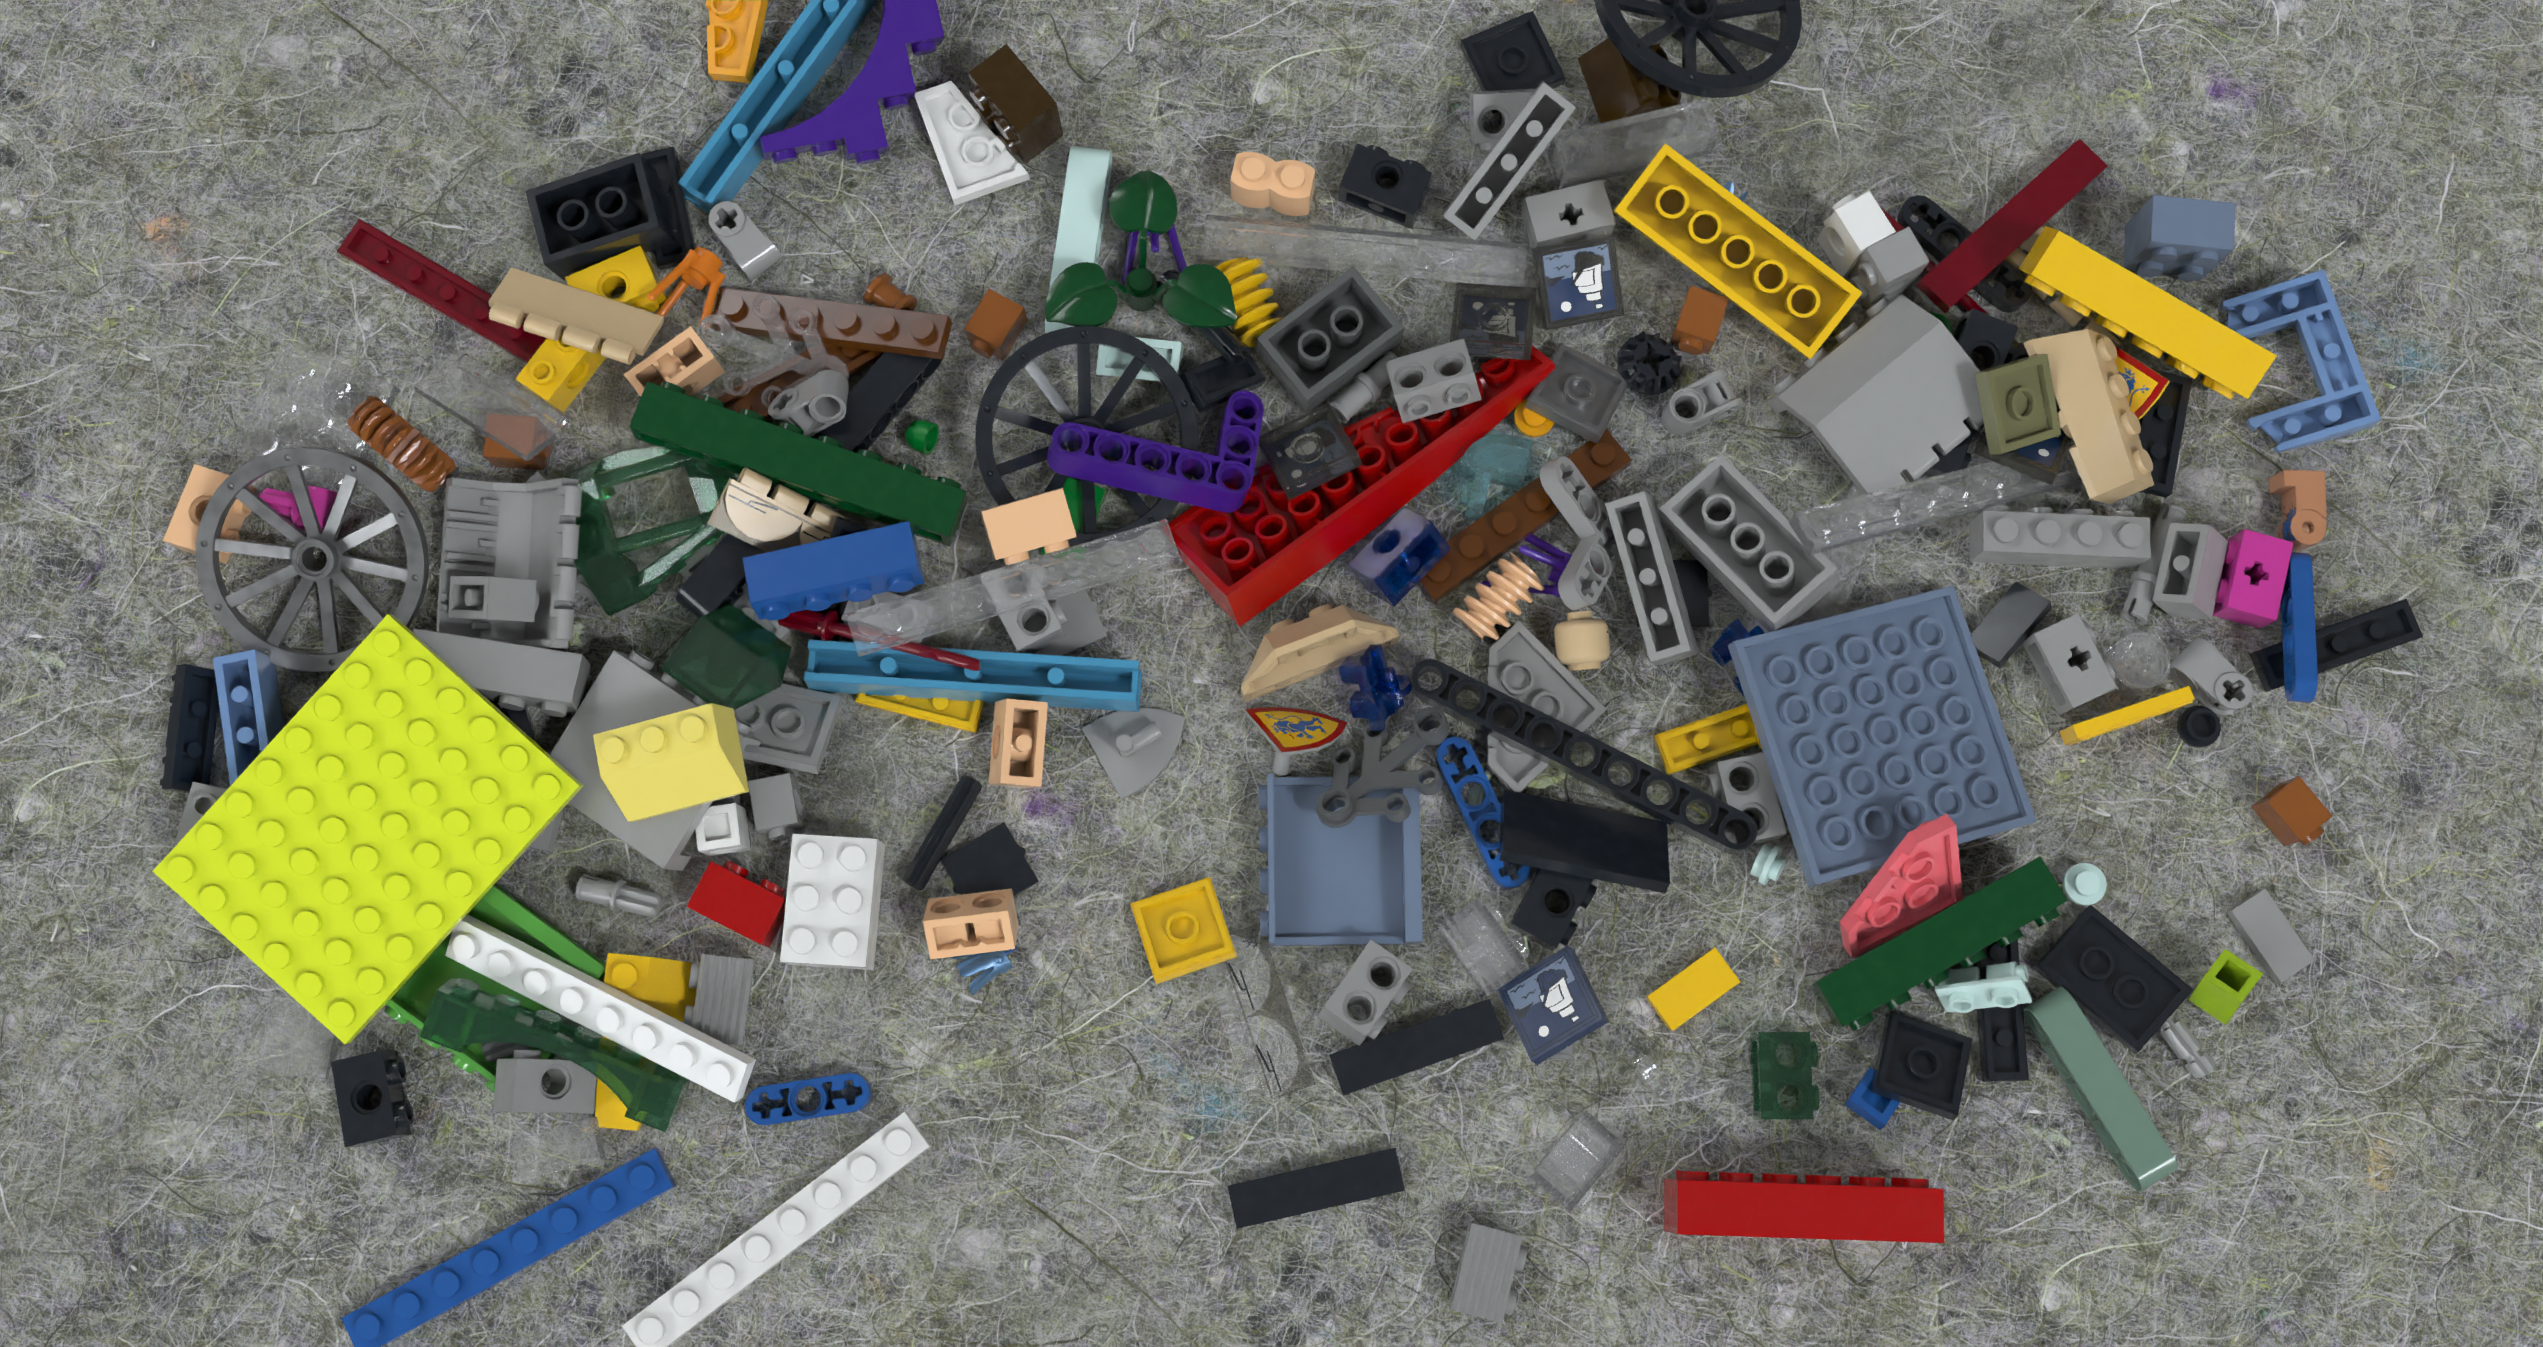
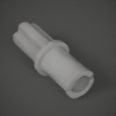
(618, 896)

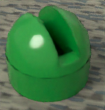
(922, 436)

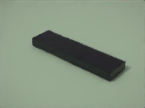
(2345, 642)
(2001, 1029)
(1416, 1047)
(1316, 1188)

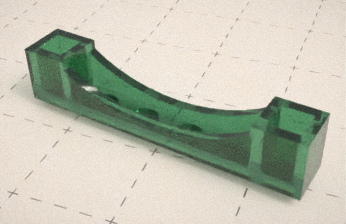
(469, 1015)

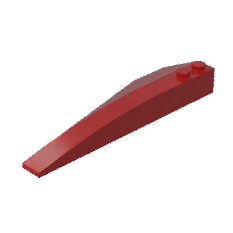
(1276, 543)

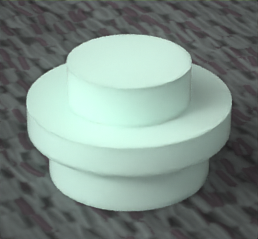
(1768, 864)
(2084, 884)

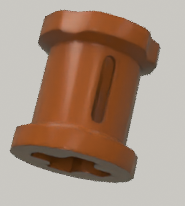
(887, 295)

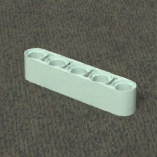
(1081, 212)

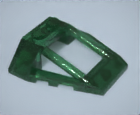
(600, 554)

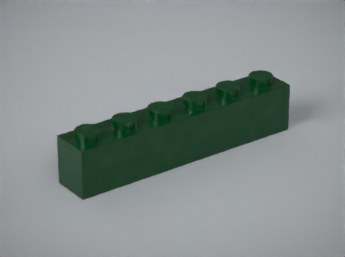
(1939, 943)

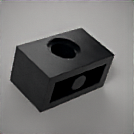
(1397, 204)
(1541, 925)
(354, 1081)

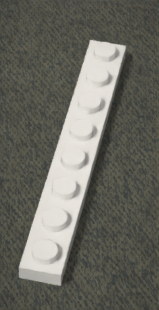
(601, 1008)
(778, 1234)

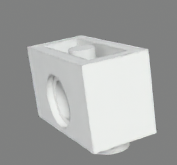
(1852, 229)

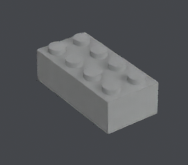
(1748, 545)

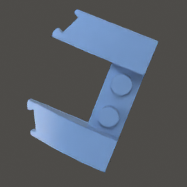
(2345, 394)

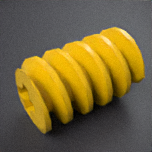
(1249, 299)

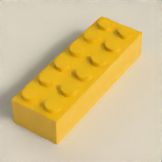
(1737, 251)
(2149, 313)

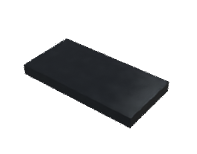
(1584, 841)

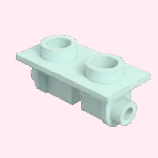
(2001, 988)

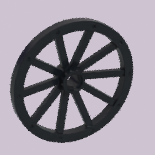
(1699, 20)
(1083, 337)

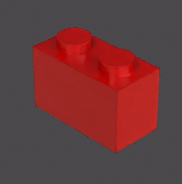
(739, 903)

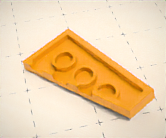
(734, 38)

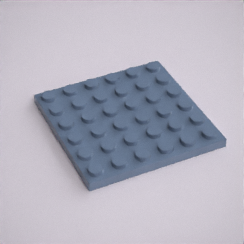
(1879, 730)

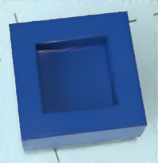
(1871, 1106)

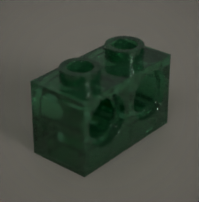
(1771, 1076)

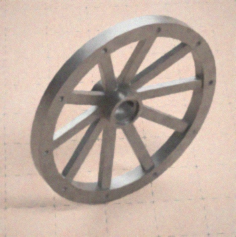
(303, 563)

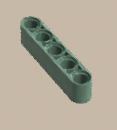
(2100, 1089)

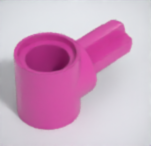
(286, 504)

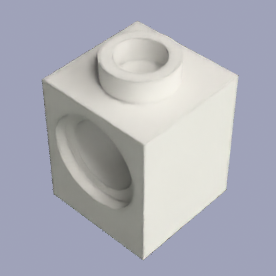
(723, 830)

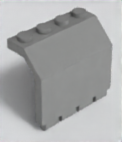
(1886, 394)
(517, 535)

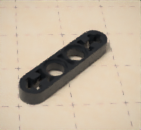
(1947, 223)

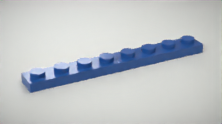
(510, 1251)

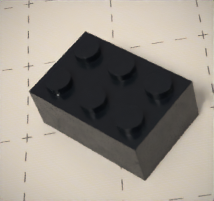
(600, 215)

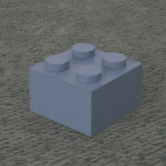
(2179, 237)

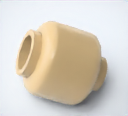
(1581, 641)

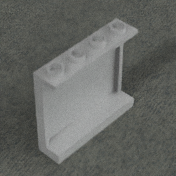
(621, 696)

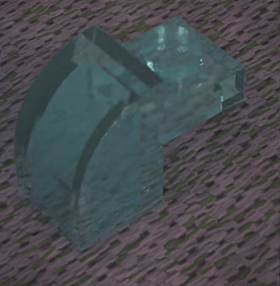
(1493, 460)

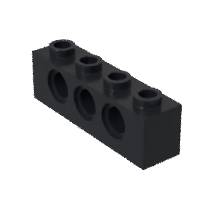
(1996, 344)

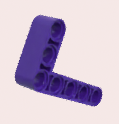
(1168, 460)

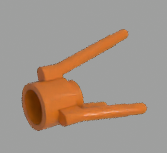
(698, 270)

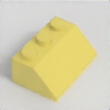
(672, 761)

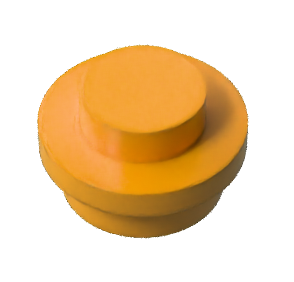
(1531, 423)

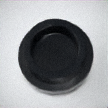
(2198, 726)

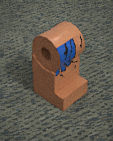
(2302, 506)

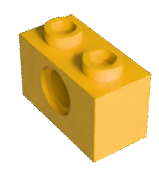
(629, 270)
(559, 372)

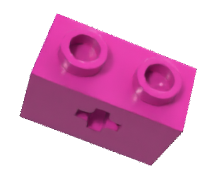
(2266, 566)

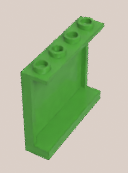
(516, 919)

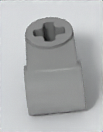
(745, 242)
(1707, 400)
(813, 403)
(2208, 675)

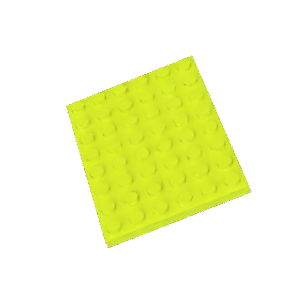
(368, 828)

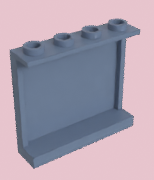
(1338, 881)

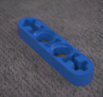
(2299, 630)
(1478, 814)

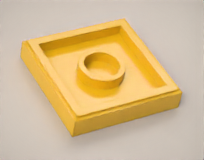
(1183, 930)

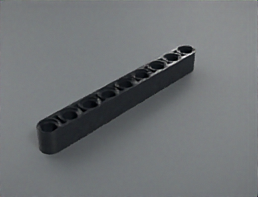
(869, 411)
(1594, 774)

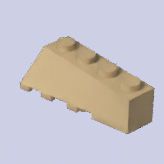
(2096, 414)

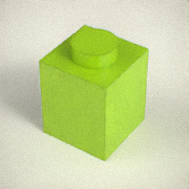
(2225, 986)

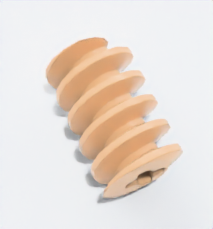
(1498, 598)

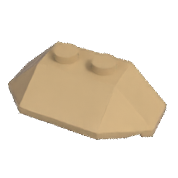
(1312, 647)

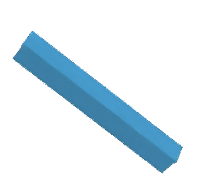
(771, 99)
(1003, 675)

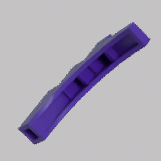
(885, 80)

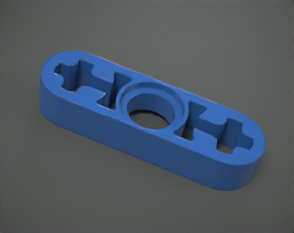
(775, 1092)

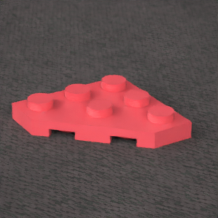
(1908, 888)

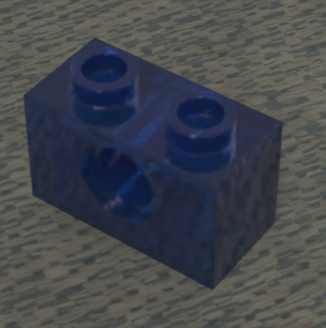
(1399, 556)

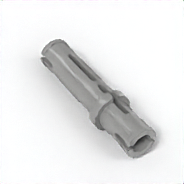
(2144, 579)

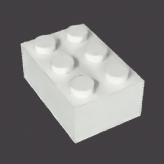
(832, 902)

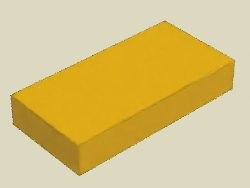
(1692, 989)

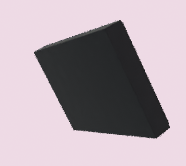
(2113, 979)

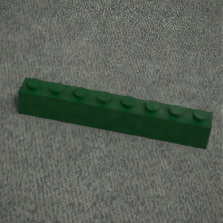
(801, 463)

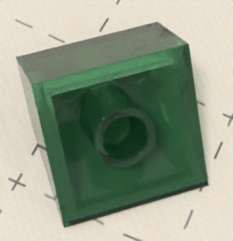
(729, 659)

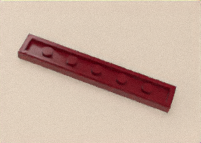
(2011, 226)
(434, 287)

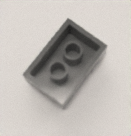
(1329, 340)

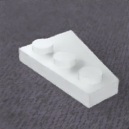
(965, 147)

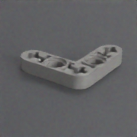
(1580, 582)

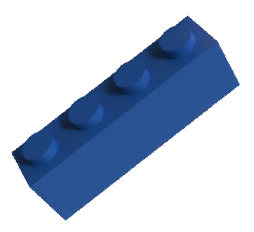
(833, 571)

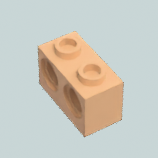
(971, 924)

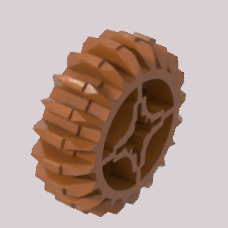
(401, 444)

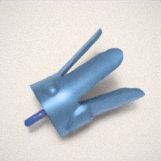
(993, 962)

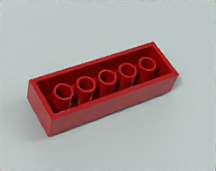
(1804, 1210)

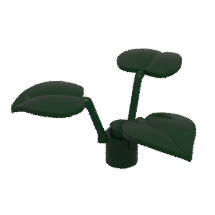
(1197, 299)

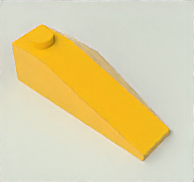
(656, 983)

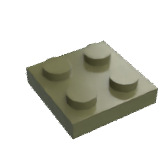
(2018, 404)

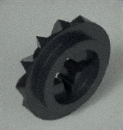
(1641, 375)

